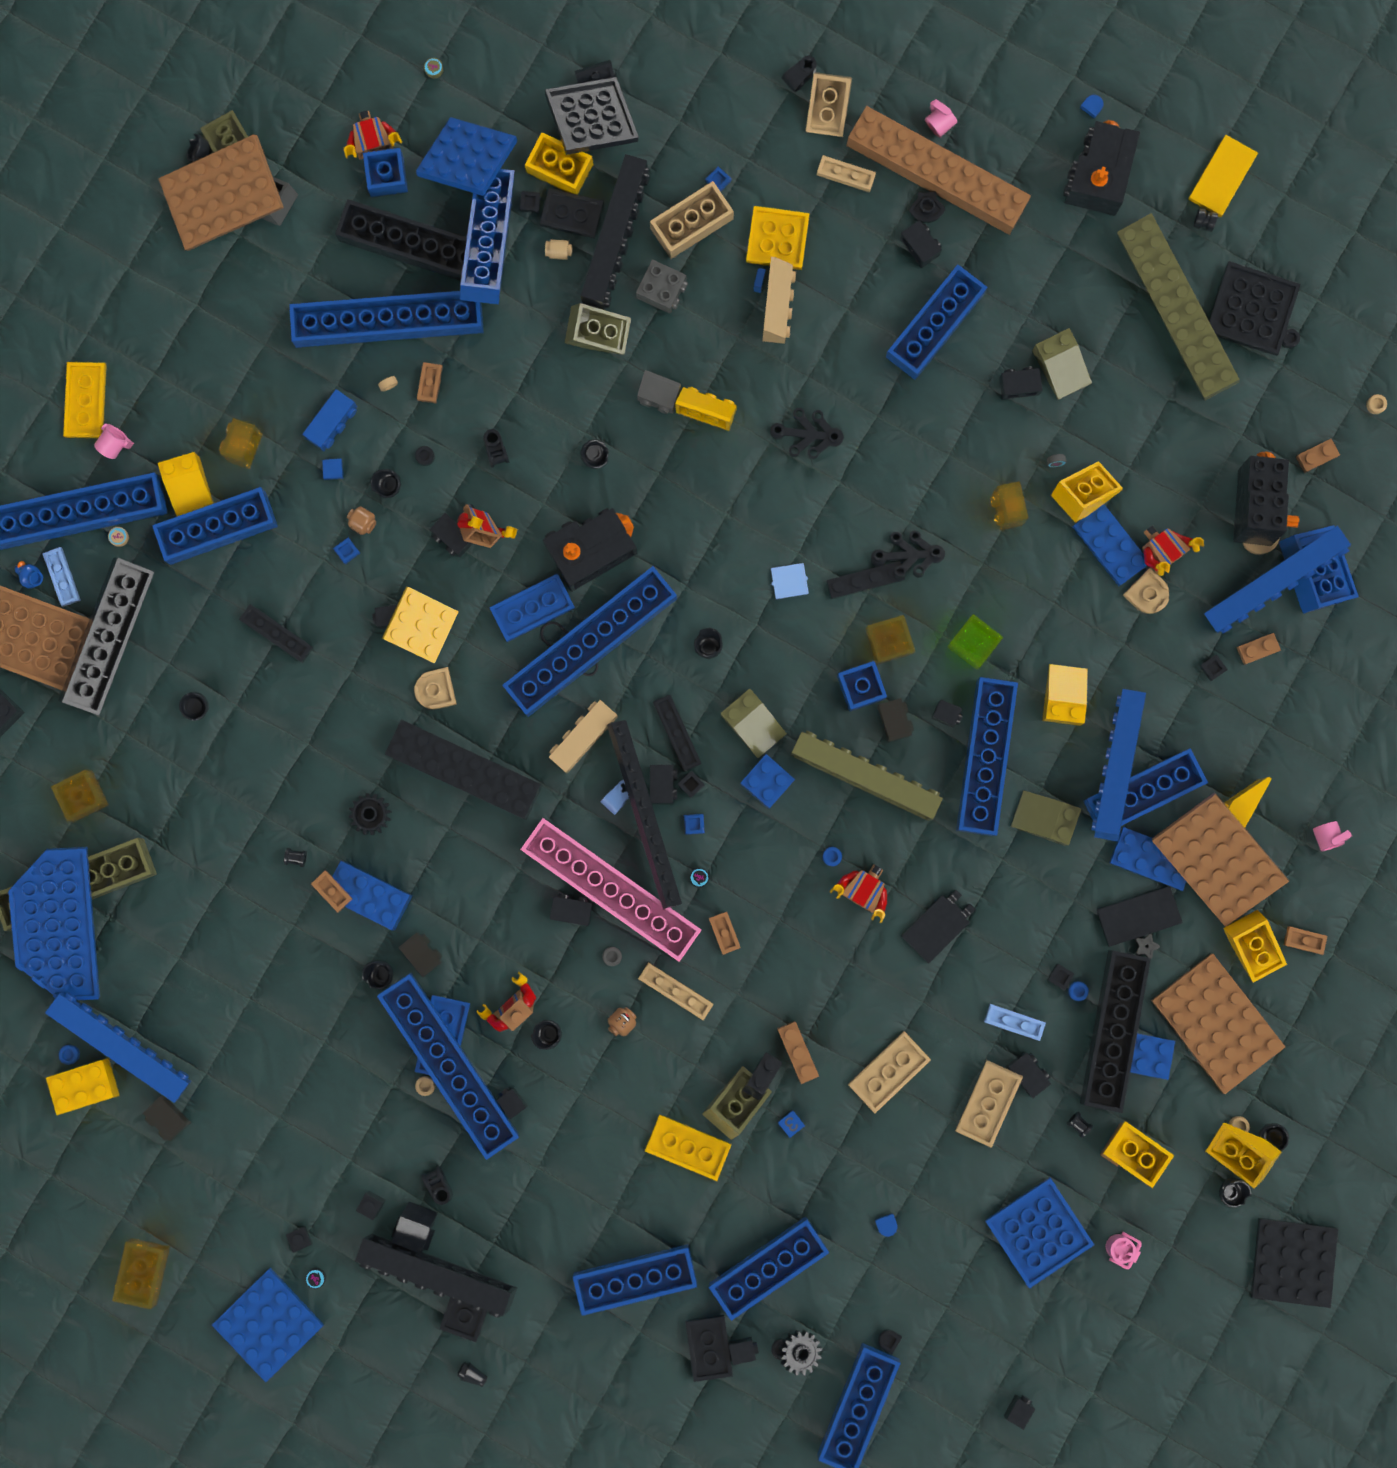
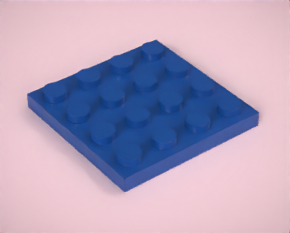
(466, 156)
(1039, 1232)
(268, 1325)

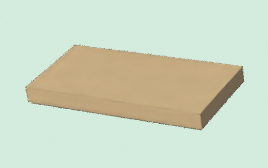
(889, 1072)
(989, 1103)

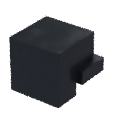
(414, 1228)

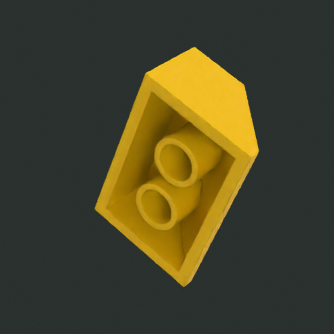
(706, 408)

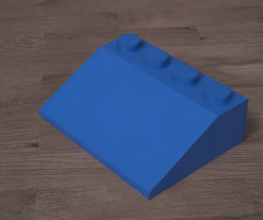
(1329, 584)

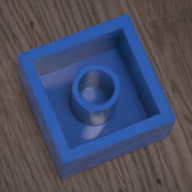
(385, 172)
(861, 686)
(767, 781)
(1152, 1056)

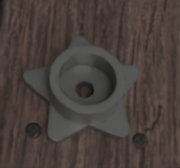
(1148, 940)

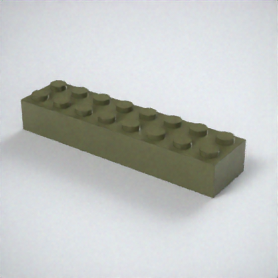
(867, 776)
(108, 872)

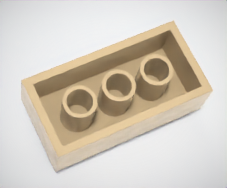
(691, 220)

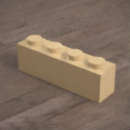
(583, 736)

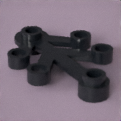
(809, 434)
(911, 555)

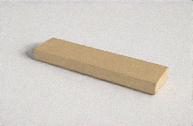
(675, 991)

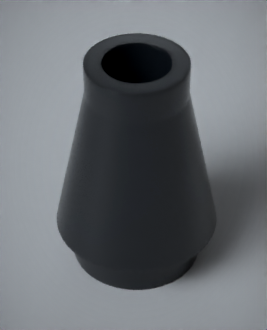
(471, 1374)

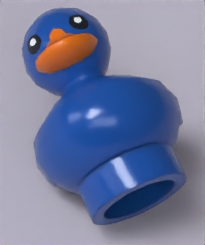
(28, 575)

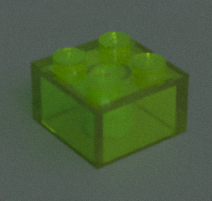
(975, 642)

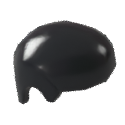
(198, 148)
(594, 454)
(385, 483)
(708, 643)
(194, 706)
(377, 974)
(546, 1035)
(1276, 1135)
(1234, 1192)

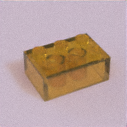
(141, 1273)

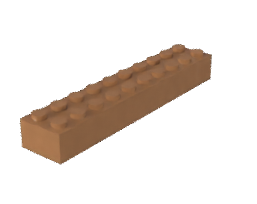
(938, 170)

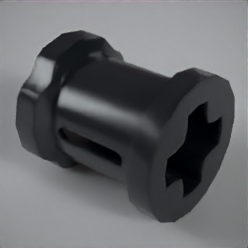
(295, 857)
(1079, 1124)

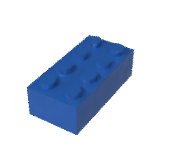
(372, 896)

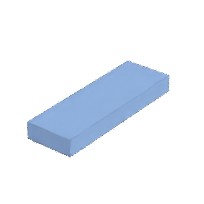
(61, 577)
(1014, 1022)

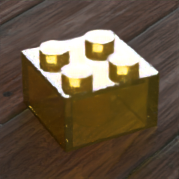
(240, 443)
(1009, 506)
(890, 639)
(79, 795)

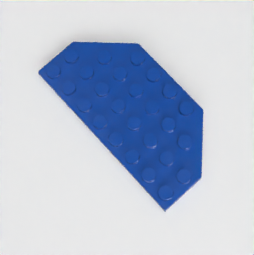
(56, 924)

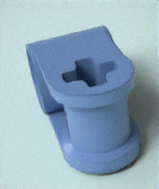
(615, 798)

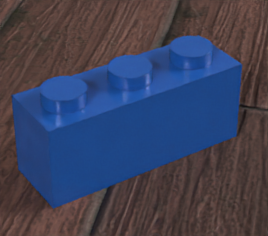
(330, 420)

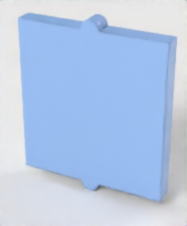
(789, 581)

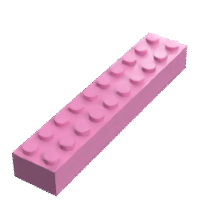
(610, 889)

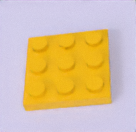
(777, 235)
(420, 624)

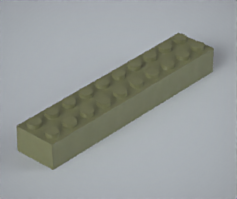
(1178, 307)

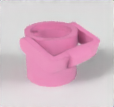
(940, 119)
(112, 441)
(1330, 836)
(1123, 1250)

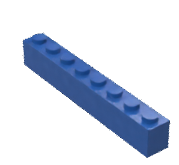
(1278, 579)
(1120, 764)
(118, 1046)

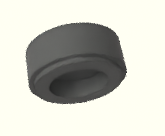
(1056, 460)
(612, 956)

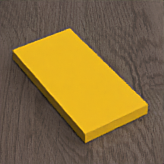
(1223, 176)
(84, 399)
(688, 1147)

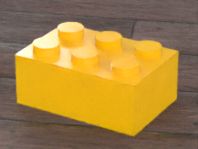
(554, 167)
(82, 1086)

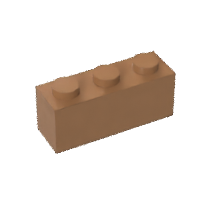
(798, 1052)

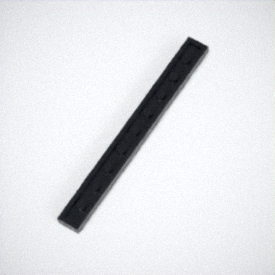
(644, 814)

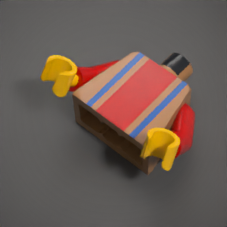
(370, 136)
(480, 529)
(1167, 548)
(864, 890)
(514, 1010)

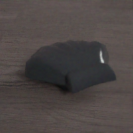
(927, 207)

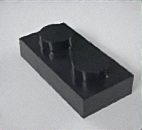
(595, 72)

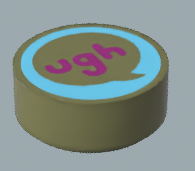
(433, 68)

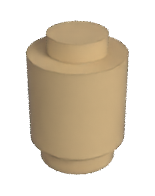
(558, 249)

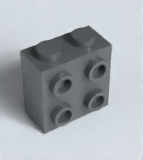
(662, 287)

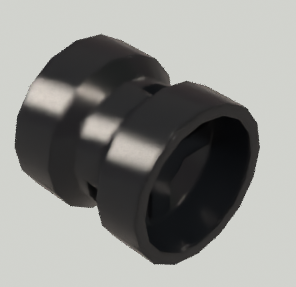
(1205, 220)

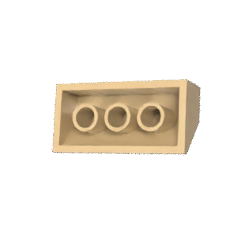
(778, 300)

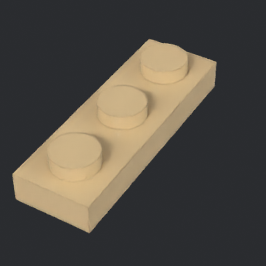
(846, 173)

